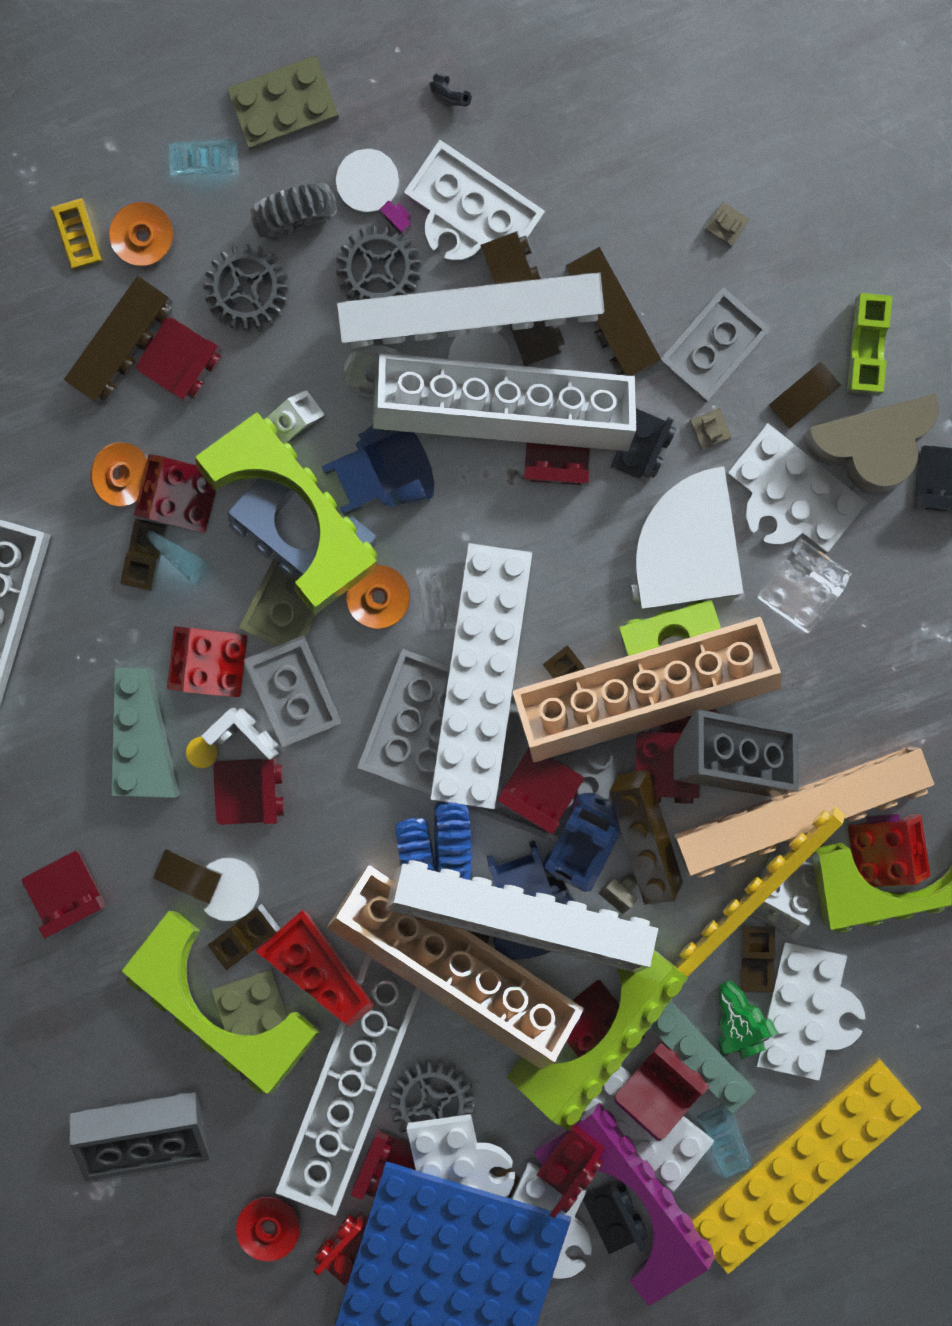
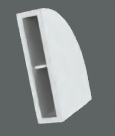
(688, 545)

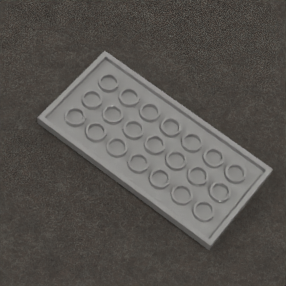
(408, 735)

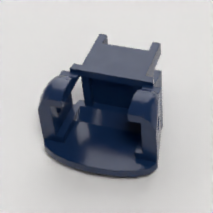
(384, 468)
(583, 846)
(529, 874)

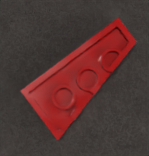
(313, 964)

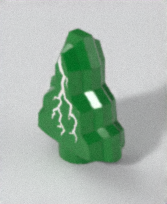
(742, 1024)

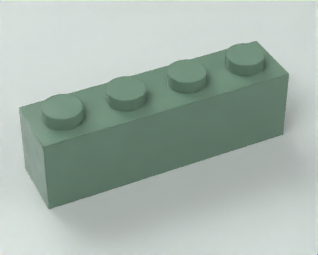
(703, 1057)

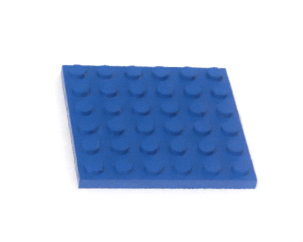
(450, 1256)

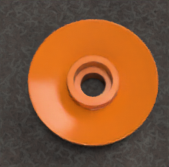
(137, 218)
(131, 467)
(383, 614)

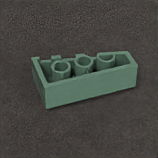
(140, 743)

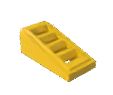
(70, 206)

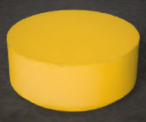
(201, 754)

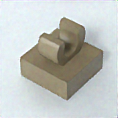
(727, 224)
(710, 428)
(619, 893)

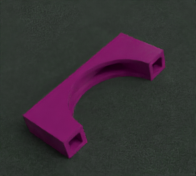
(677, 1248)

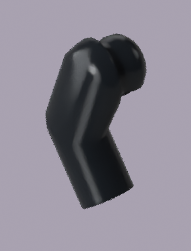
(449, 96)

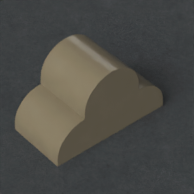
(875, 444)

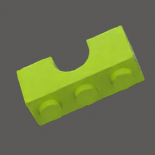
(869, 333)
(647, 634)

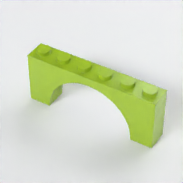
(257, 453)
(851, 901)
(162, 972)
(569, 1087)

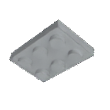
(715, 344)
(292, 691)

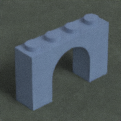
(255, 518)

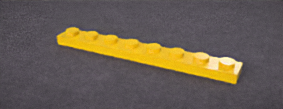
(759, 890)

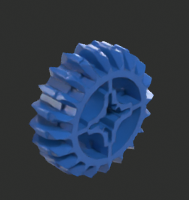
(452, 838)
(415, 842)

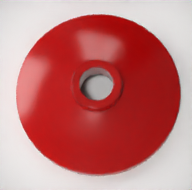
(264, 1244)

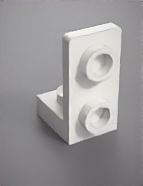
(295, 415)

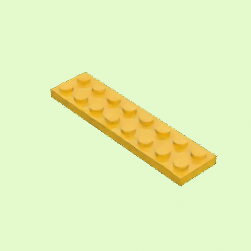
(804, 1165)

